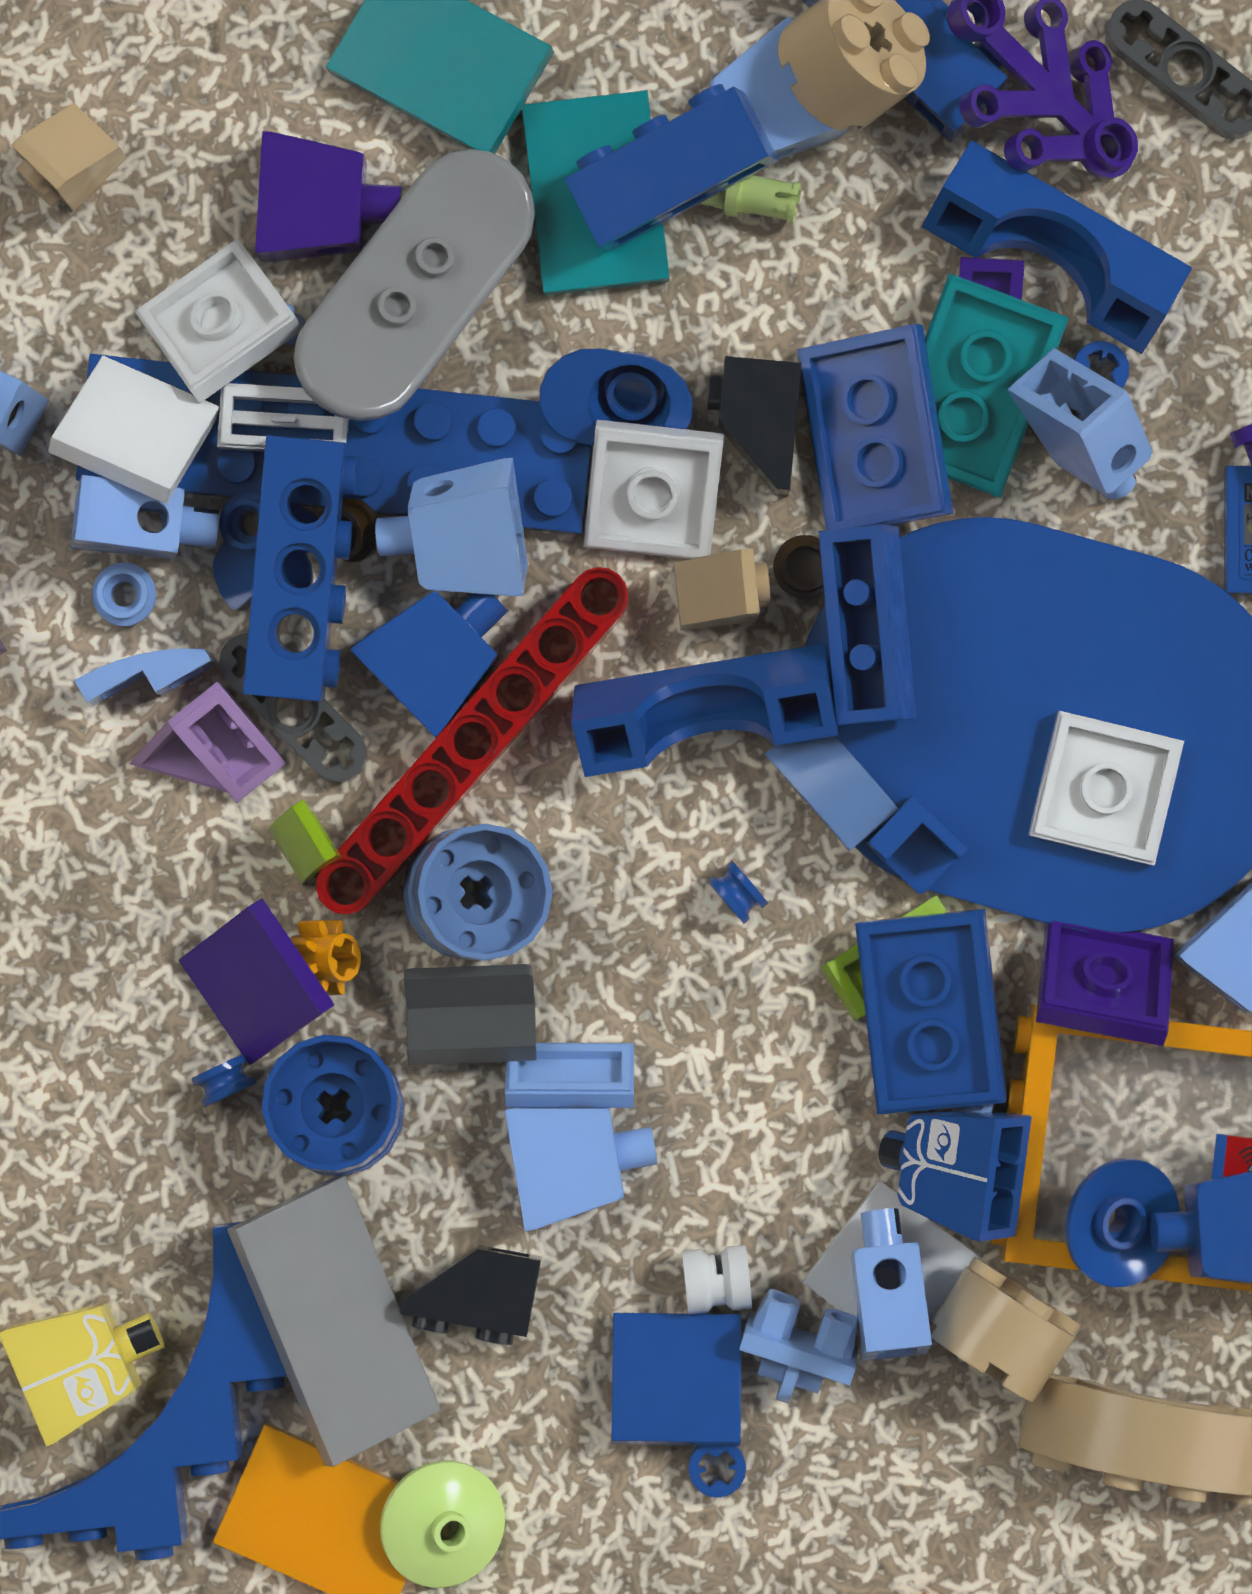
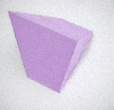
(212, 746)

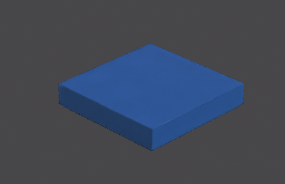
(676, 1379)

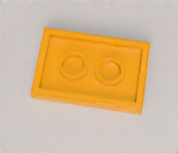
(311, 1517)

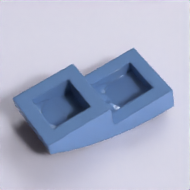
(834, 787)

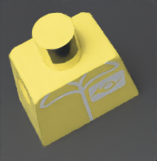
(77, 1364)

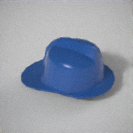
(614, 388)

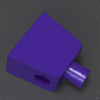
(315, 199)

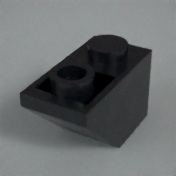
(480, 1290)

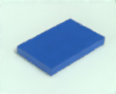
(875, 429)
(931, 1011)

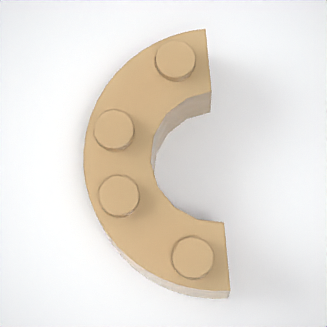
(1141, 1439)

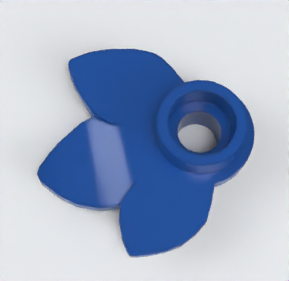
(236, 557)

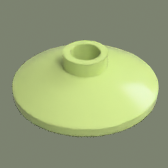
(420, 1509)

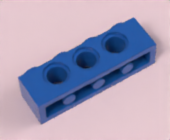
(269, 664)

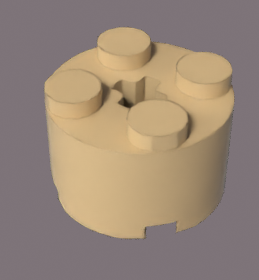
(854, 59)
(1003, 1329)

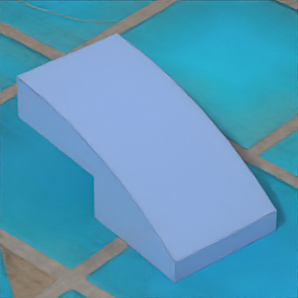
(162, 668)

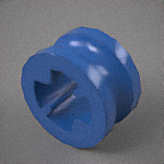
(1114, 353)
(737, 892)
(223, 1080)
(718, 1487)

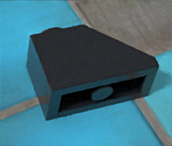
(759, 414)

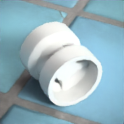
(717, 1279)

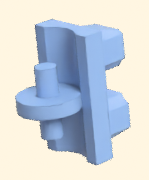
(797, 1355)

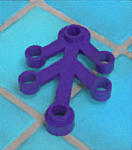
(1048, 90)

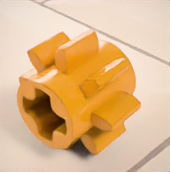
(328, 952)

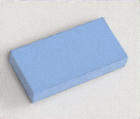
(573, 1076)

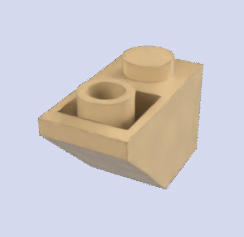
(67, 157)
(721, 589)

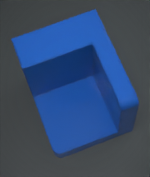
(916, 845)

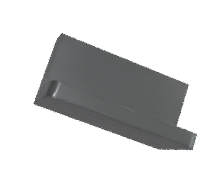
(470, 1014)

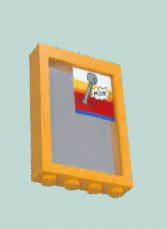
(1119, 1099)

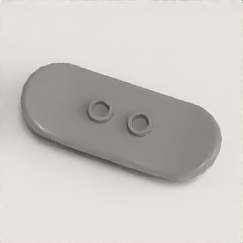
(415, 285)

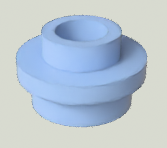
(107, 582)

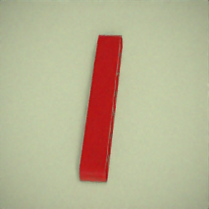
(481, 710)

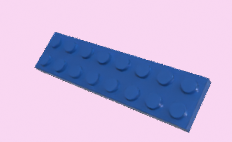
(422, 439)

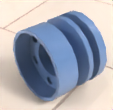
(514, 892)

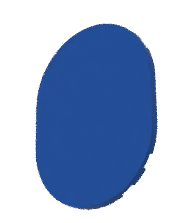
(1046, 622)

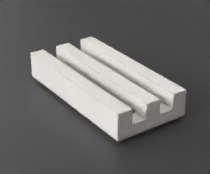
(231, 417)

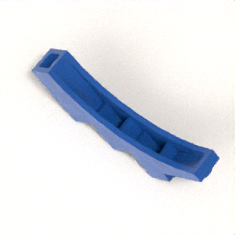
(197, 1429)

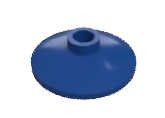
(1122, 1251)

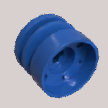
(333, 1068)

